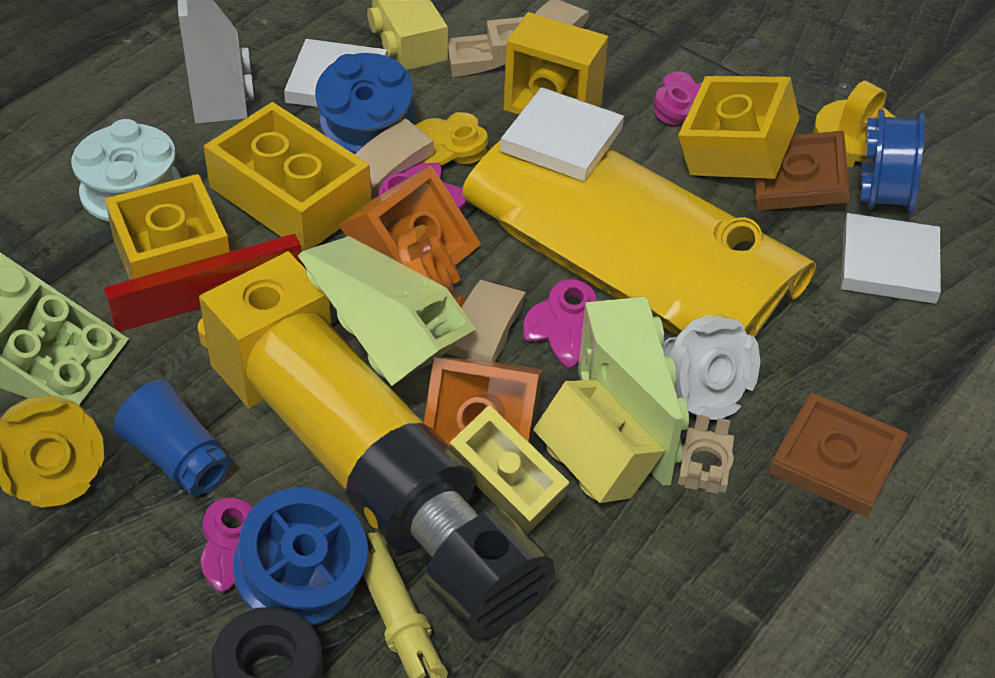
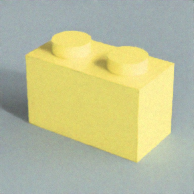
(410, 31)
(598, 441)
(509, 469)

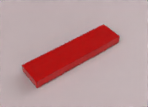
(178, 288)

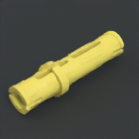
(406, 628)

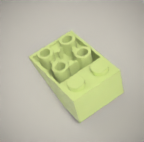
(387, 306)
(49, 340)
(627, 357)

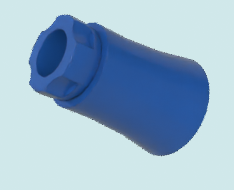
(172, 437)

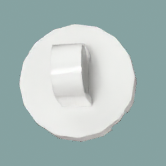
(713, 365)

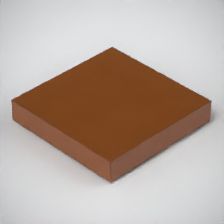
(809, 175)
(838, 454)

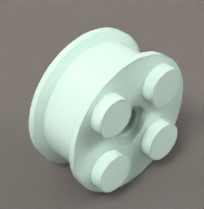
(121, 161)

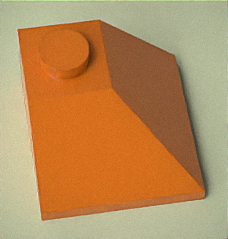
(407, 205)
(466, 387)

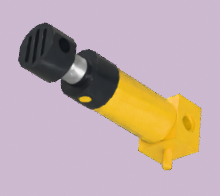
(277, 345)

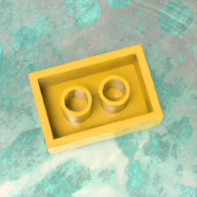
(287, 175)

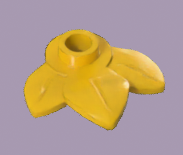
(455, 139)

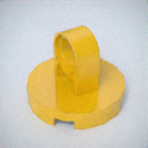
(852, 117)
(48, 450)

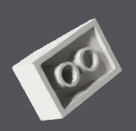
(214, 62)

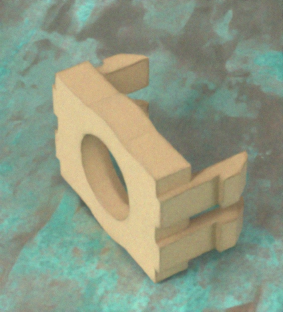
(716, 442)

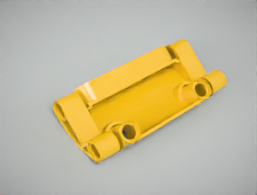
(641, 238)

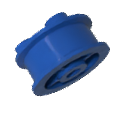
(363, 98)
(895, 161)
(300, 554)

